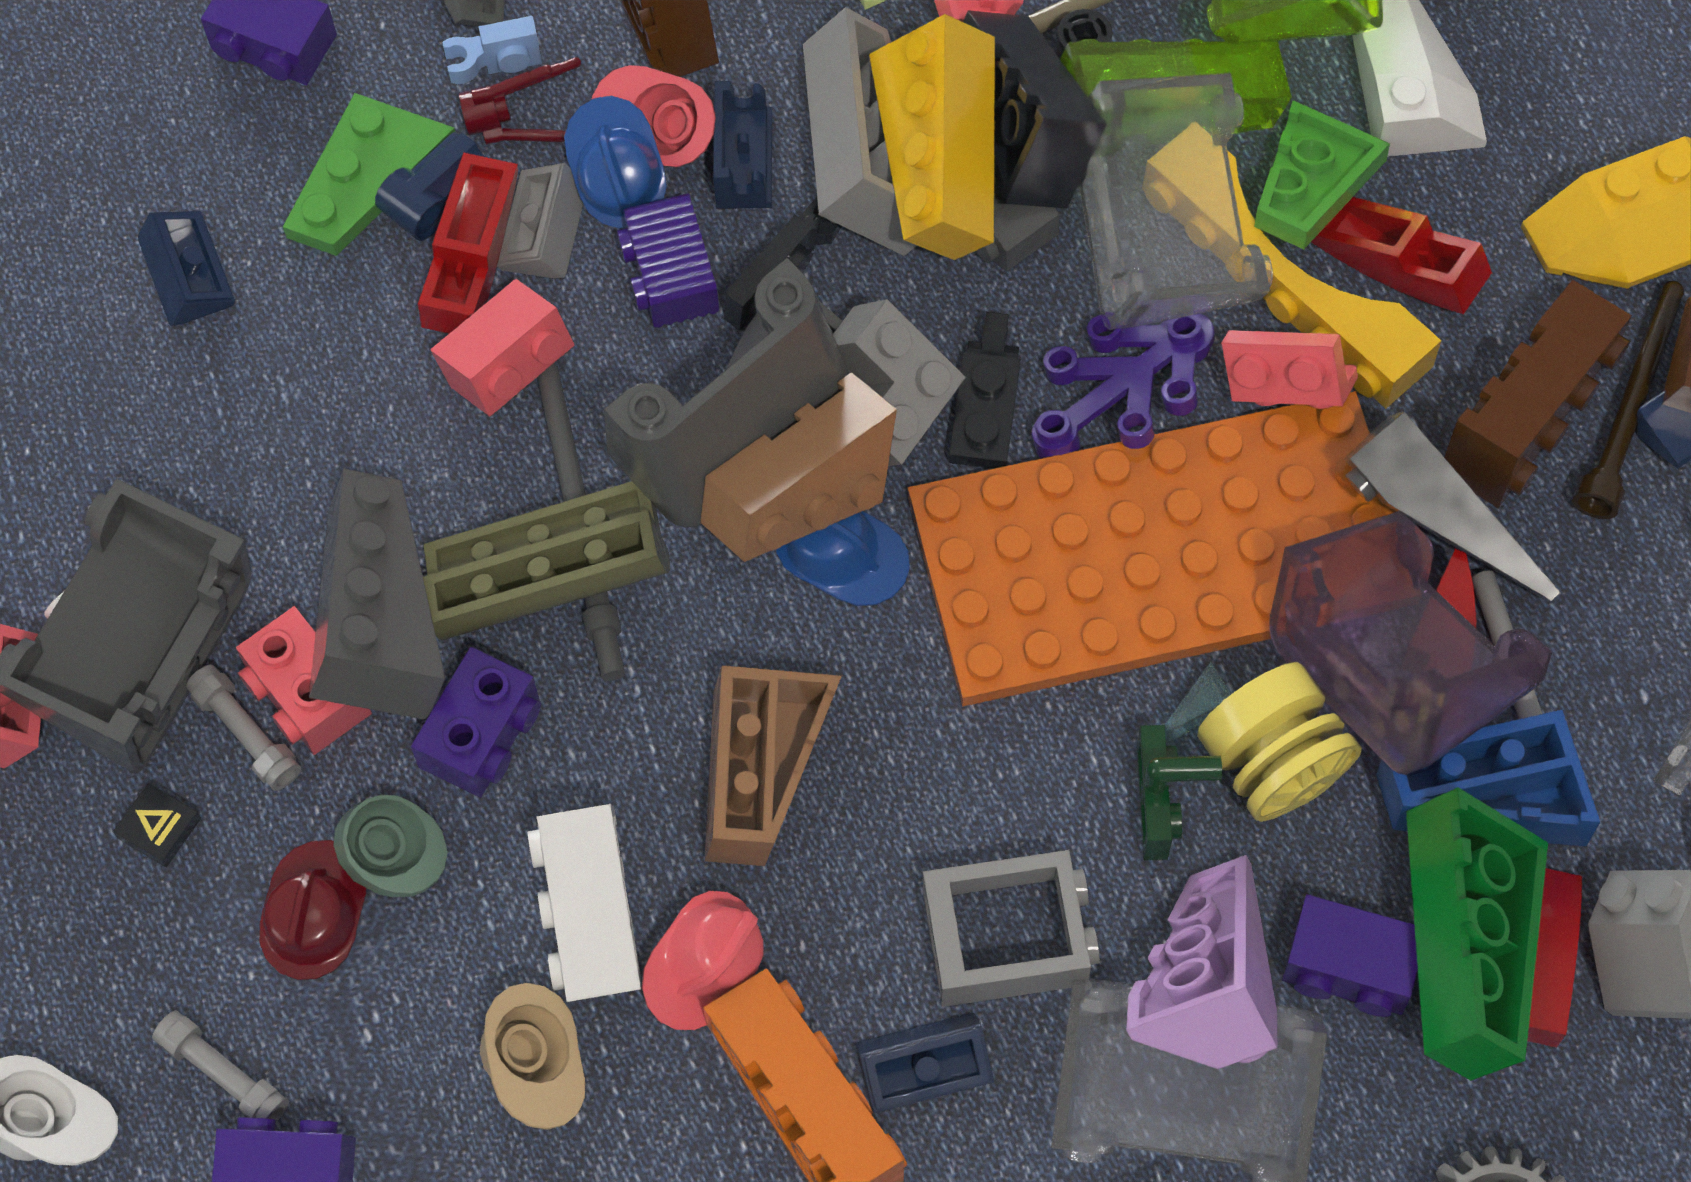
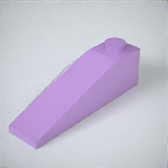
(1212, 976)

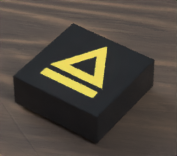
(157, 825)

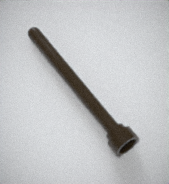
(1601, 490)

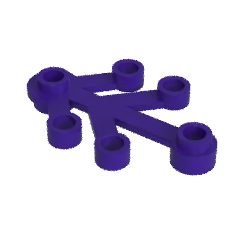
(1175, 340)

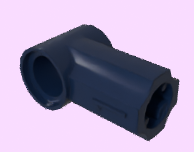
(419, 195)

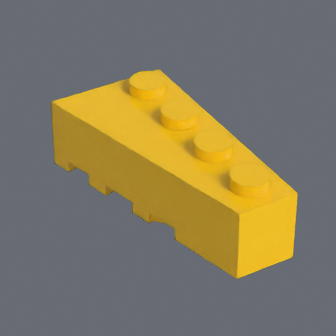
(940, 133)

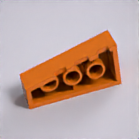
(799, 1086)

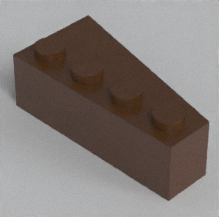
(673, 34)
(1535, 393)

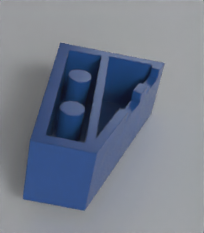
(1517, 768)

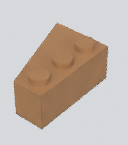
(806, 476)
(757, 756)

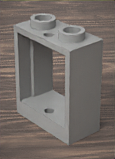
(1015, 979)

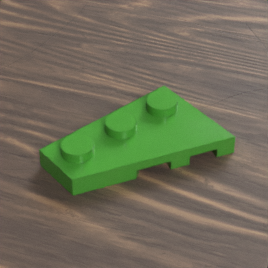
(360, 155)
(1315, 174)

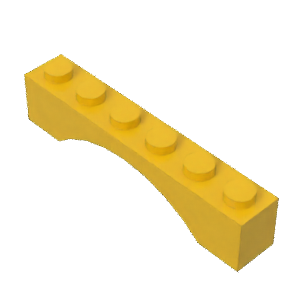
(1375, 335)

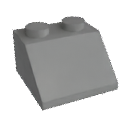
(1644, 943)

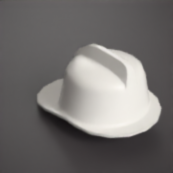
(51, 1114)

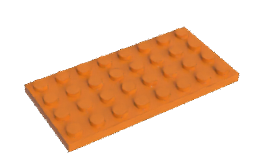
(1130, 551)

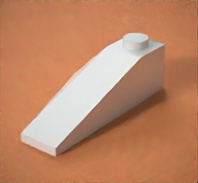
(1415, 85)

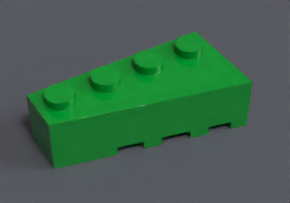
(1475, 930)

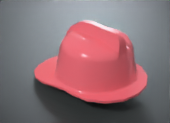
(673, 106)
(701, 958)

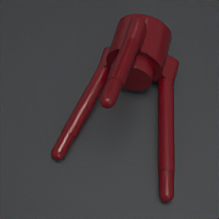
(488, 106)

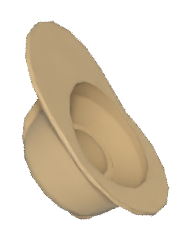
(533, 1056)

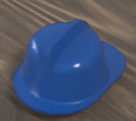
(613, 158)
(850, 560)

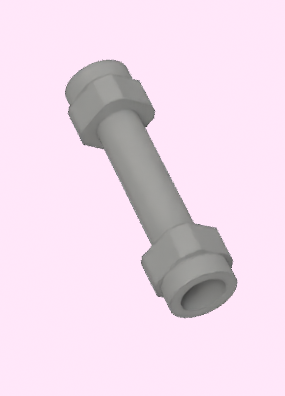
(274, 762)
(183, 1039)

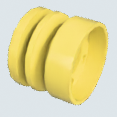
(1278, 742)

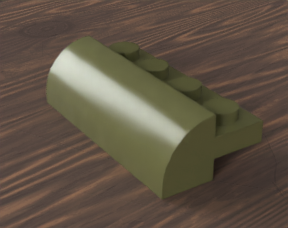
(543, 560)

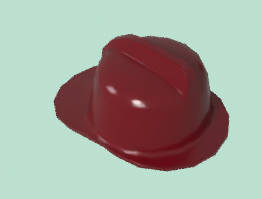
(310, 913)

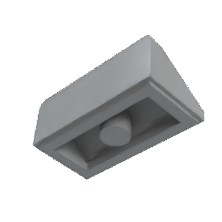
(542, 223)

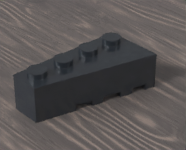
(1040, 116)

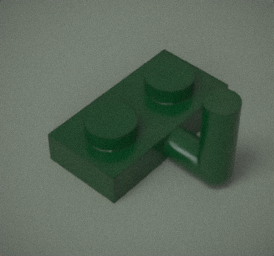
(1156, 768)

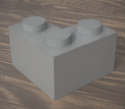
(900, 367)

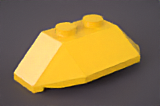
(1619, 220)

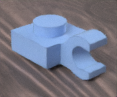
(501, 47)

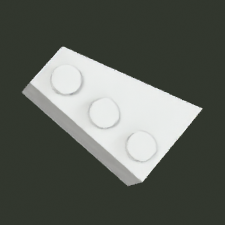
(586, 903)

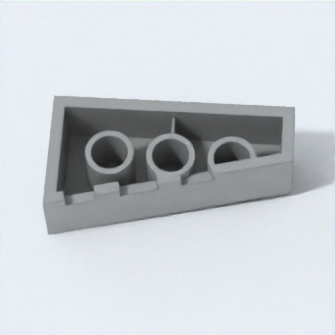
(848, 131)

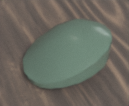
(390, 846)

